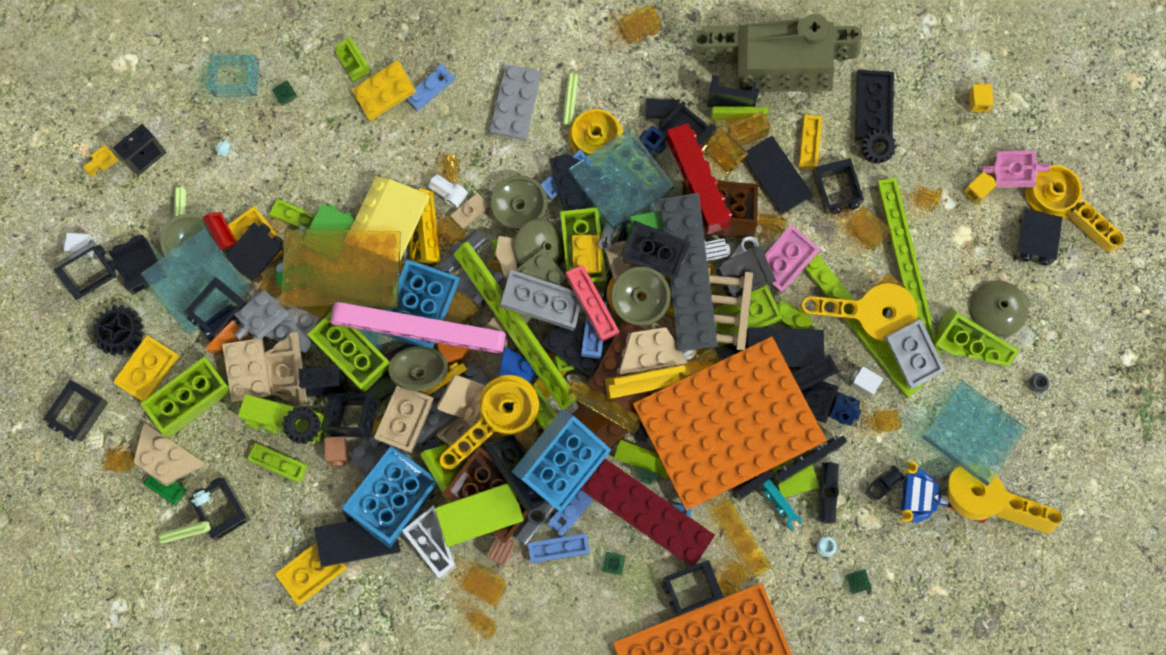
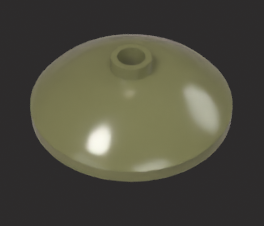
(514, 192)
(180, 229)
(533, 237)
(653, 304)
(989, 313)
(418, 368)

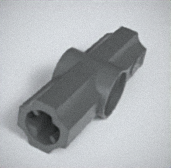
(449, 262)
(529, 527)

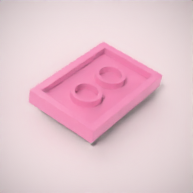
(790, 256)

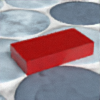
(220, 230)

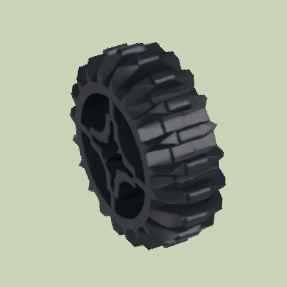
(117, 345)

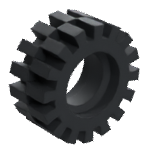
(889, 146)
(293, 416)

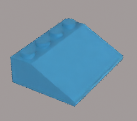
(424, 294)
(561, 460)
(390, 496)

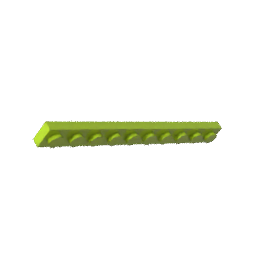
(904, 250)
(514, 326)
(880, 350)

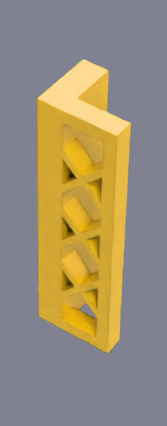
(428, 236)
(643, 381)

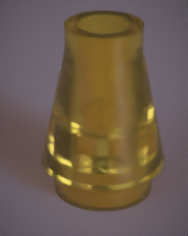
(451, 166)
(773, 222)

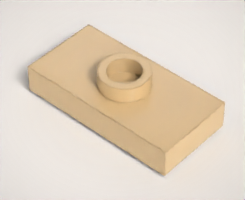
(470, 211)

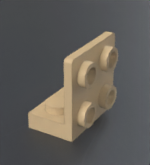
(462, 399)

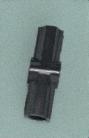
(828, 505)

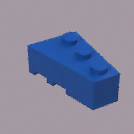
(517, 365)

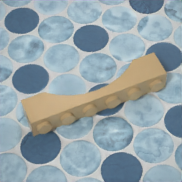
(507, 261)

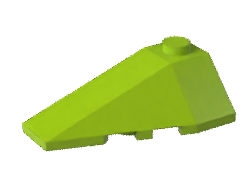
(967, 338)

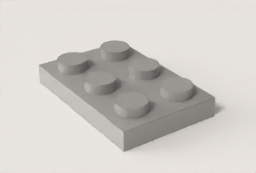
(914, 353)

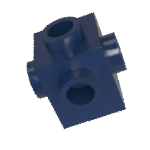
(655, 137)
(845, 409)

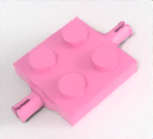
(1016, 169)

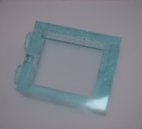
(250, 89)

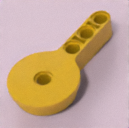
(585, 124)
(1068, 205)
(869, 309)
(494, 415)
(979, 502)

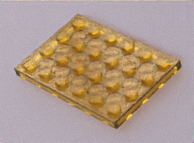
(341, 268)

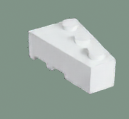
(429, 541)

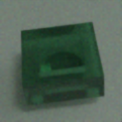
(284, 93)
(647, 476)
(613, 563)
(858, 581)

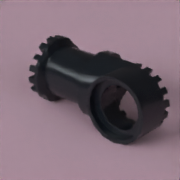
(885, 483)

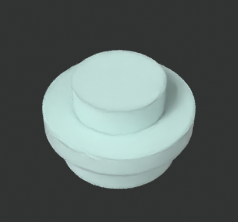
(223, 148)
(200, 498)
(826, 546)

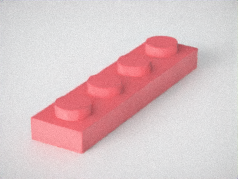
(592, 303)

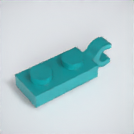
(781, 505)

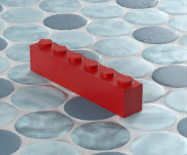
(698, 177)

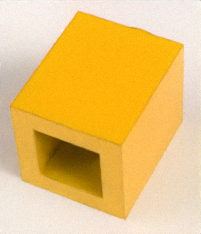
(981, 97)
(980, 187)

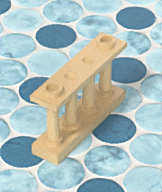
(742, 301)

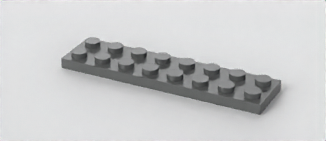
(692, 286)
(370, 451)

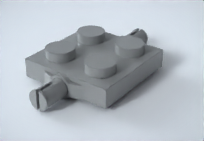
(260, 315)

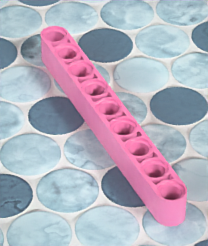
(417, 327)

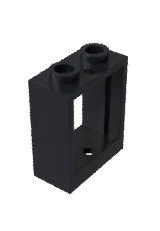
(133, 150)
(843, 166)
(76, 291)
(194, 319)
(335, 412)
(89, 419)
(232, 523)
(711, 581)

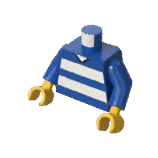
(920, 495)

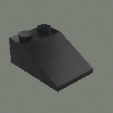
(655, 249)

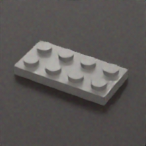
(515, 102)
(540, 300)
(297, 321)

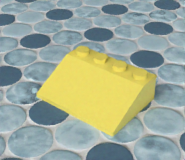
(391, 208)

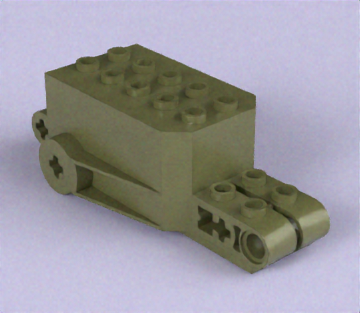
(780, 53)

